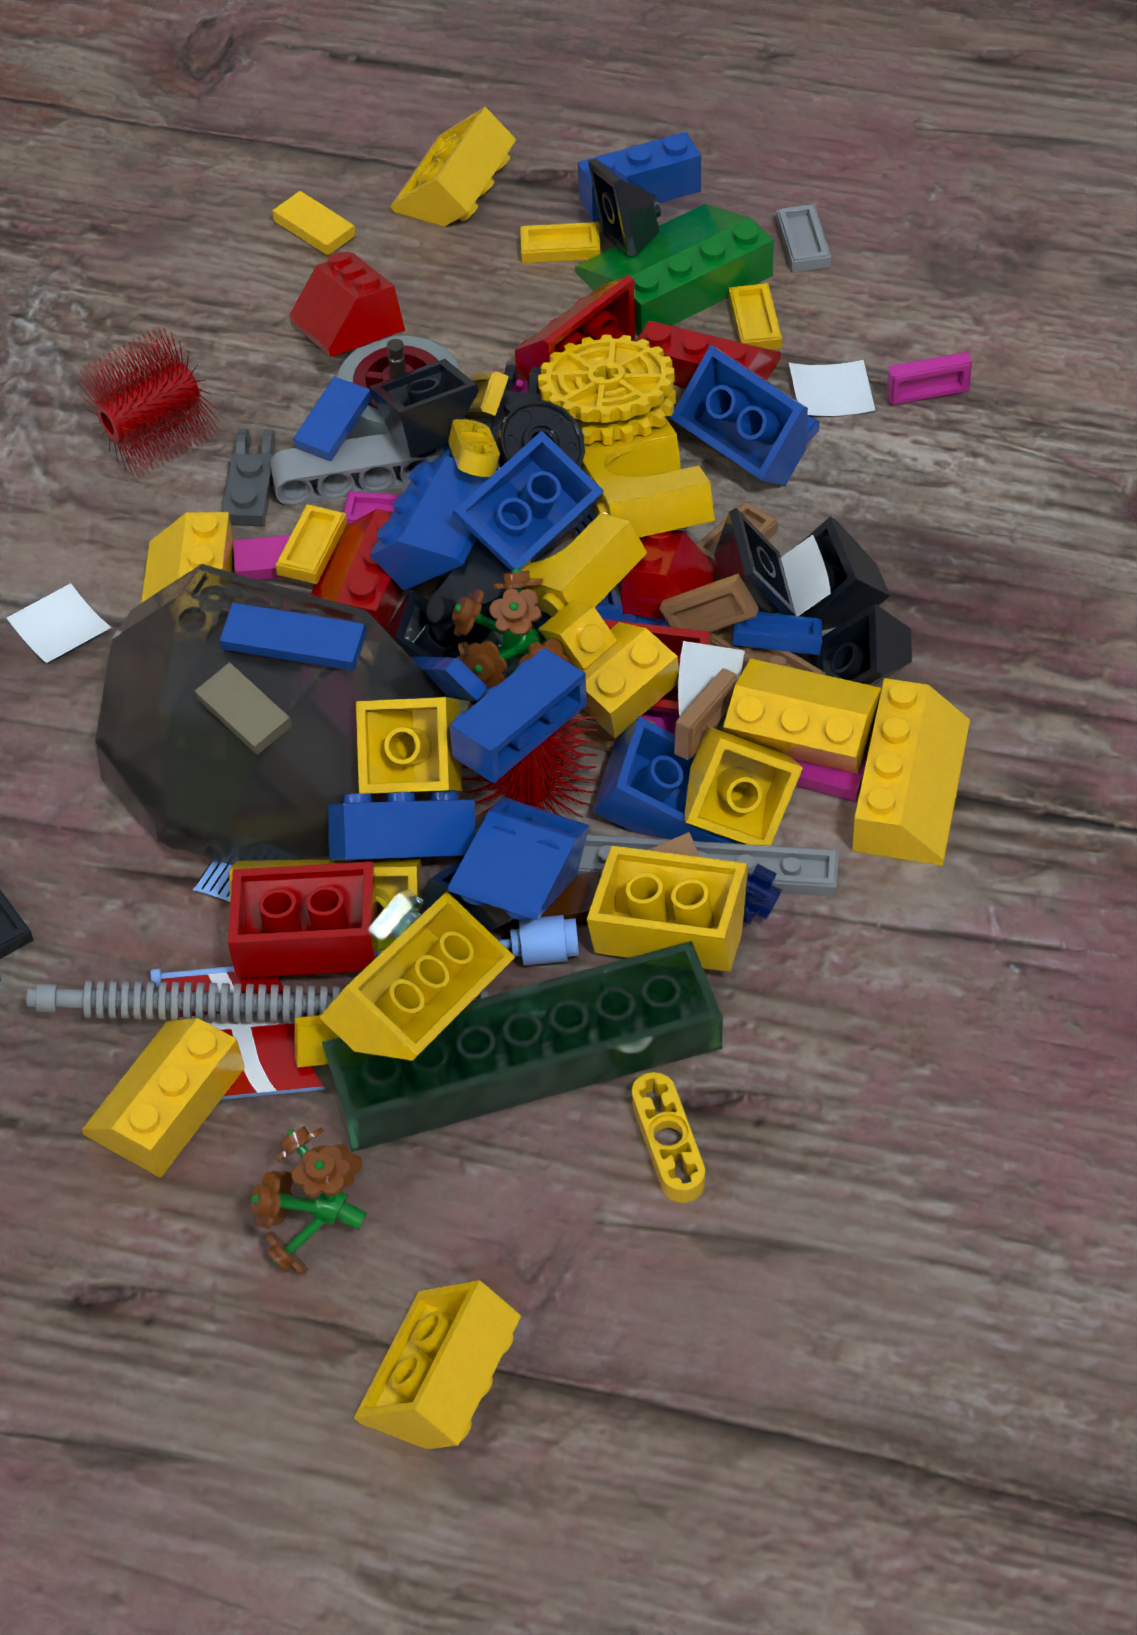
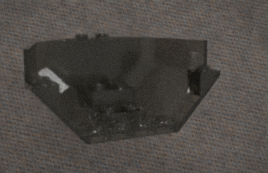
(189, 771)

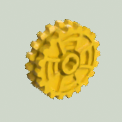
(611, 387)

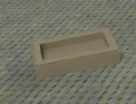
(243, 708)

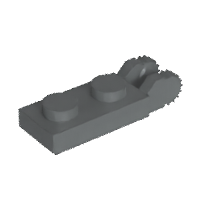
(249, 480)

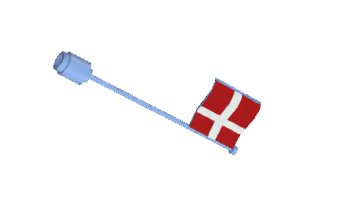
(270, 1047)

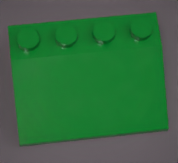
(687, 264)

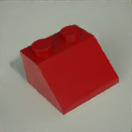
(668, 569)

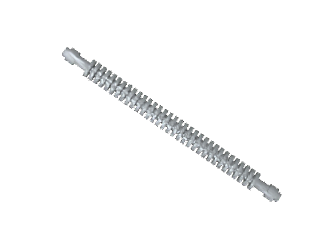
(50, 998)

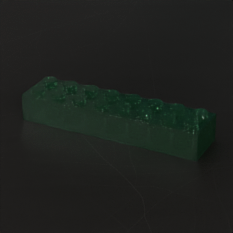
(532, 1046)

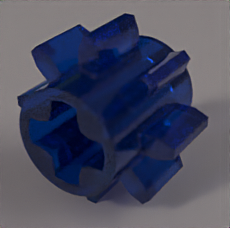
(760, 894)

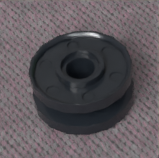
(529, 420)

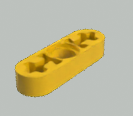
(473, 447)
(662, 1155)

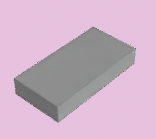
(803, 238)

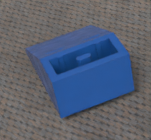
(520, 859)

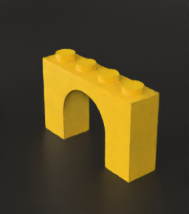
(647, 483)
(588, 565)

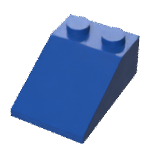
(529, 503)
(649, 785)

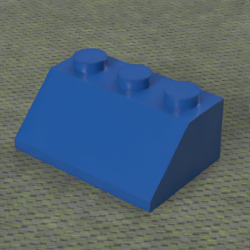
(744, 417)
(422, 532)

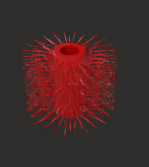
(149, 401)
(533, 776)

